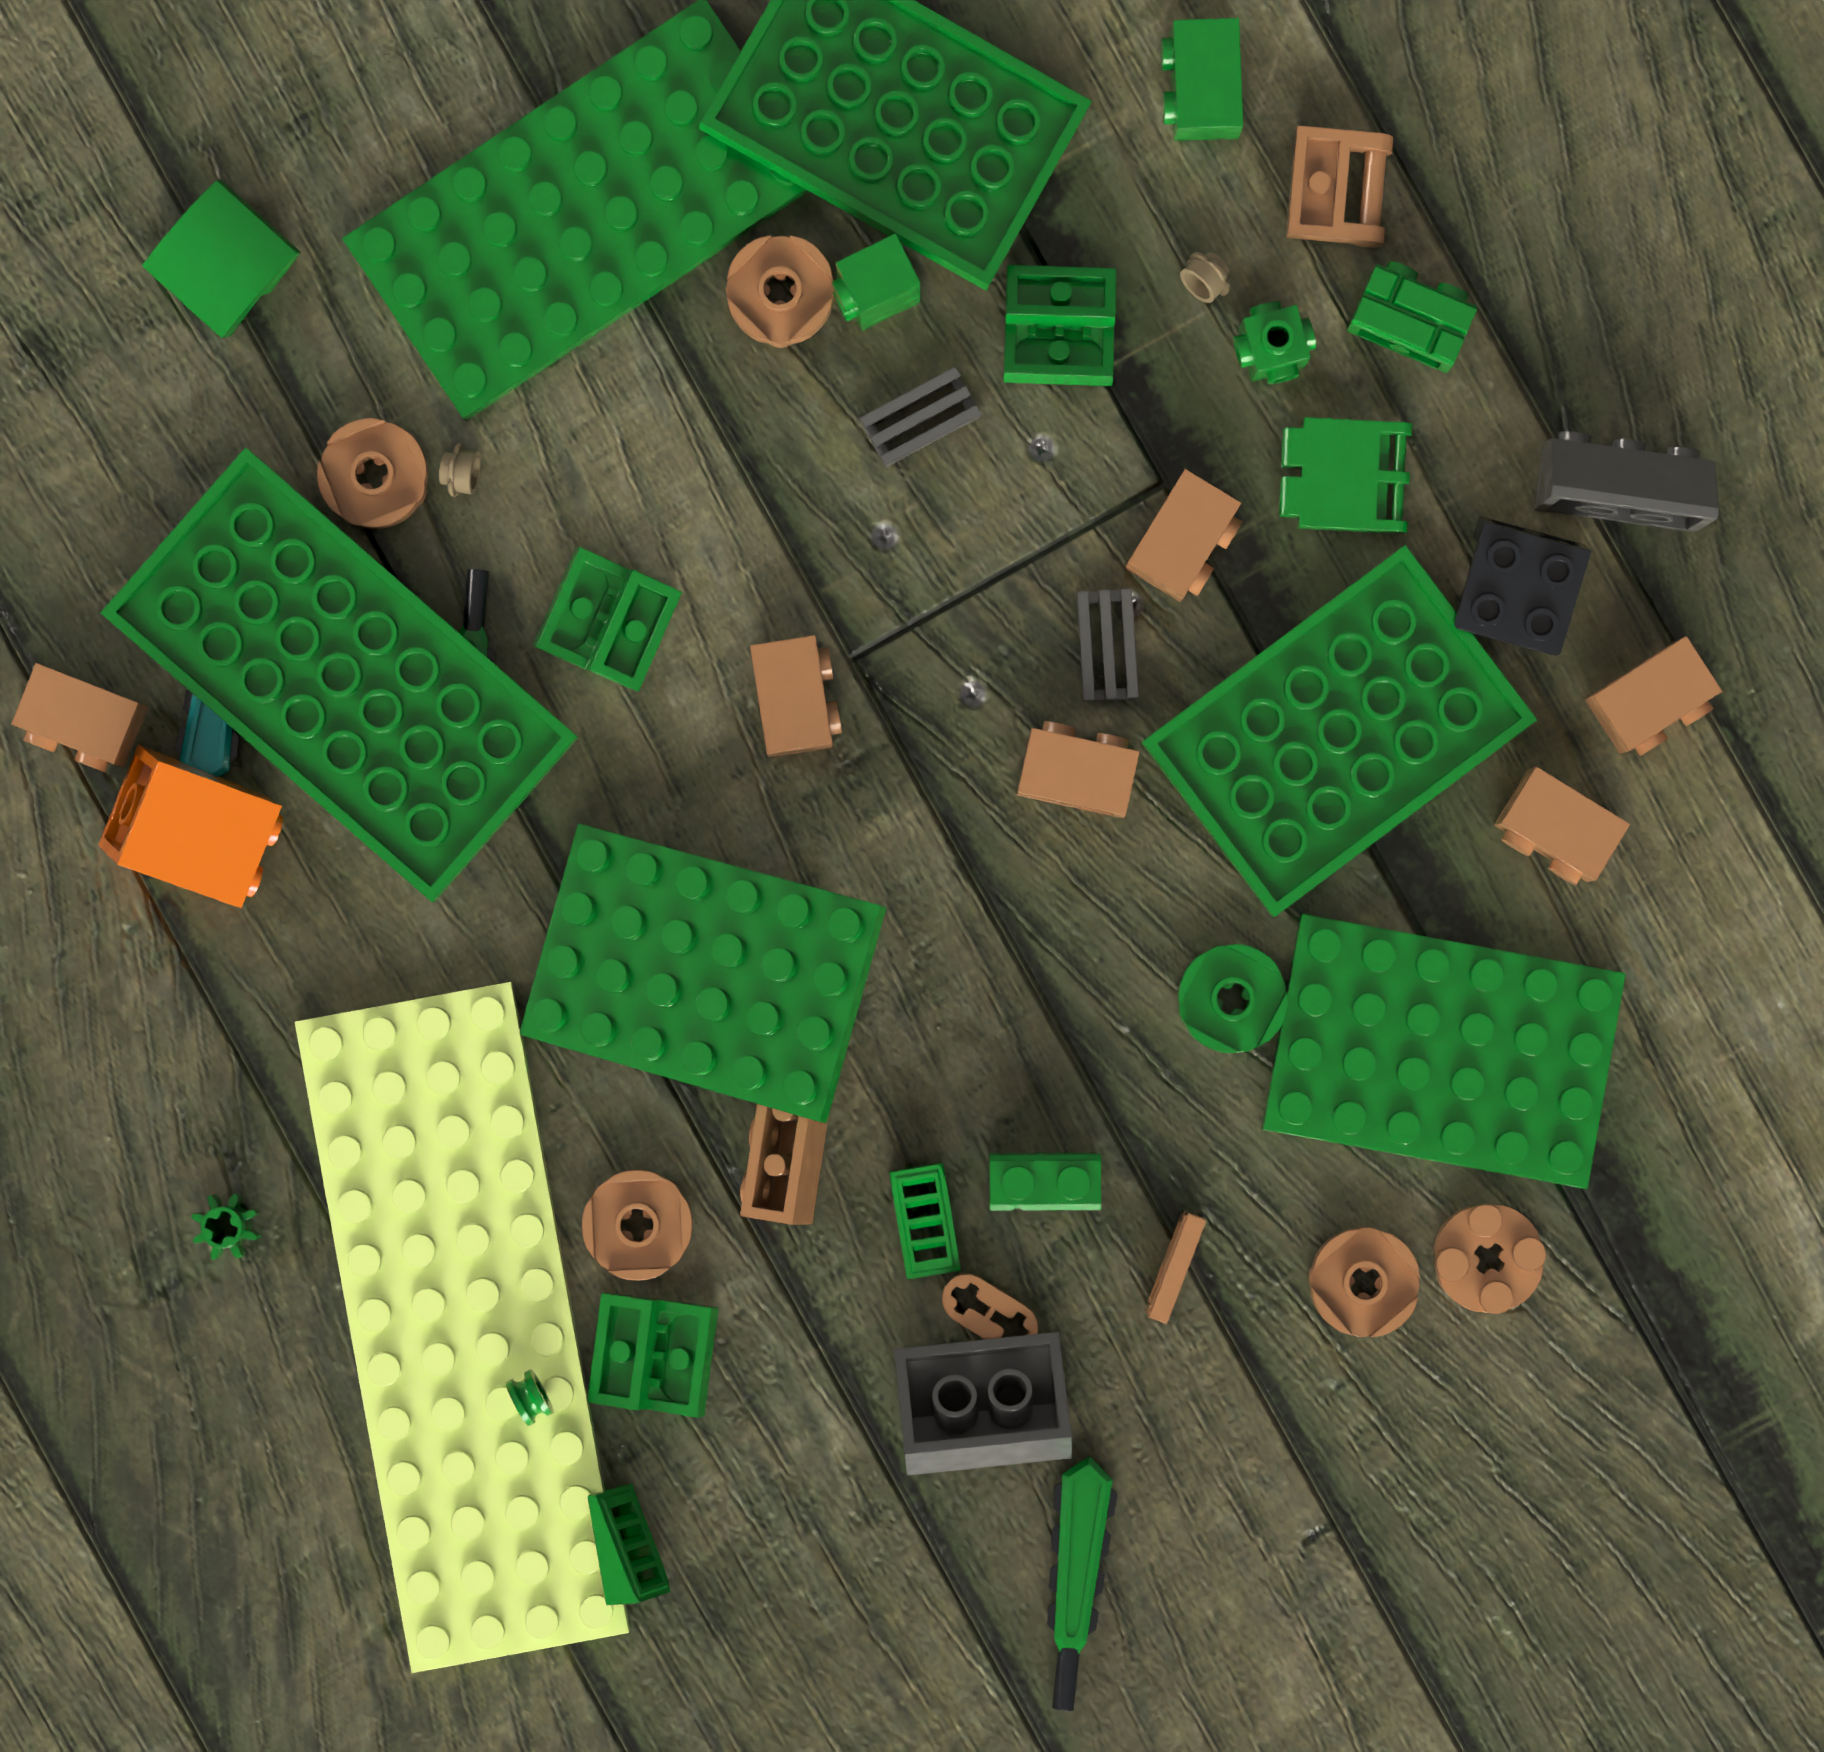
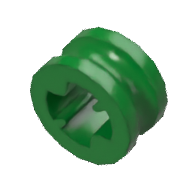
(529, 1397)

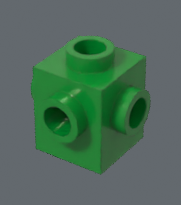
(1268, 361)

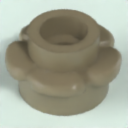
(1206, 276)
(460, 470)

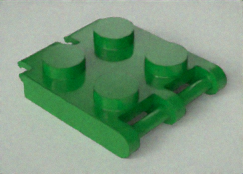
(1344, 475)

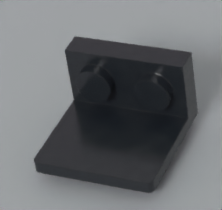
(1521, 586)

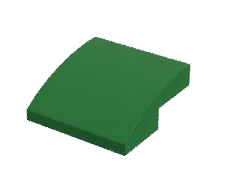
(221, 258)
(1059, 325)
(607, 619)
(652, 1354)

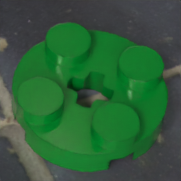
(1262, 989)

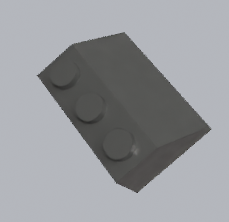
(1627, 483)
(983, 1403)

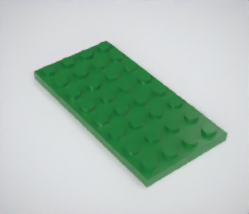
(569, 215)
(339, 675)

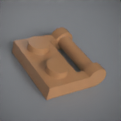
(1321, 185)

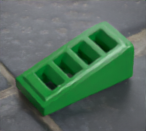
(918, 1175)
(630, 1565)

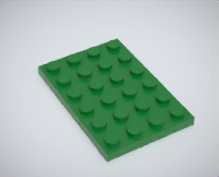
(899, 123)
(1338, 731)
(703, 972)
(1443, 1051)

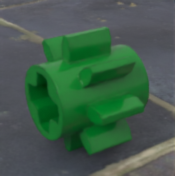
(239, 1218)

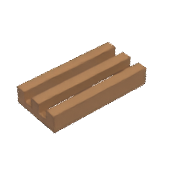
(1174, 1266)

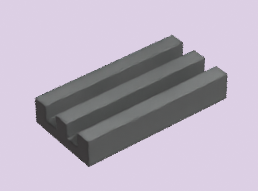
(961, 394)
(1105, 598)

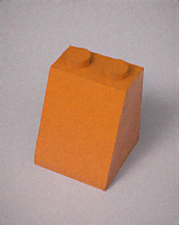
(190, 828)

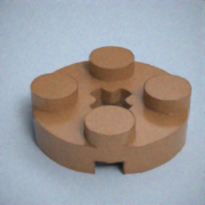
(780, 259)
(344, 461)
(615, 1247)
(1494, 1289)
(1360, 1313)

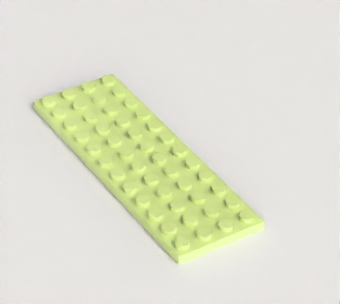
(446, 1299)

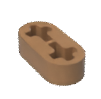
(993, 1297)

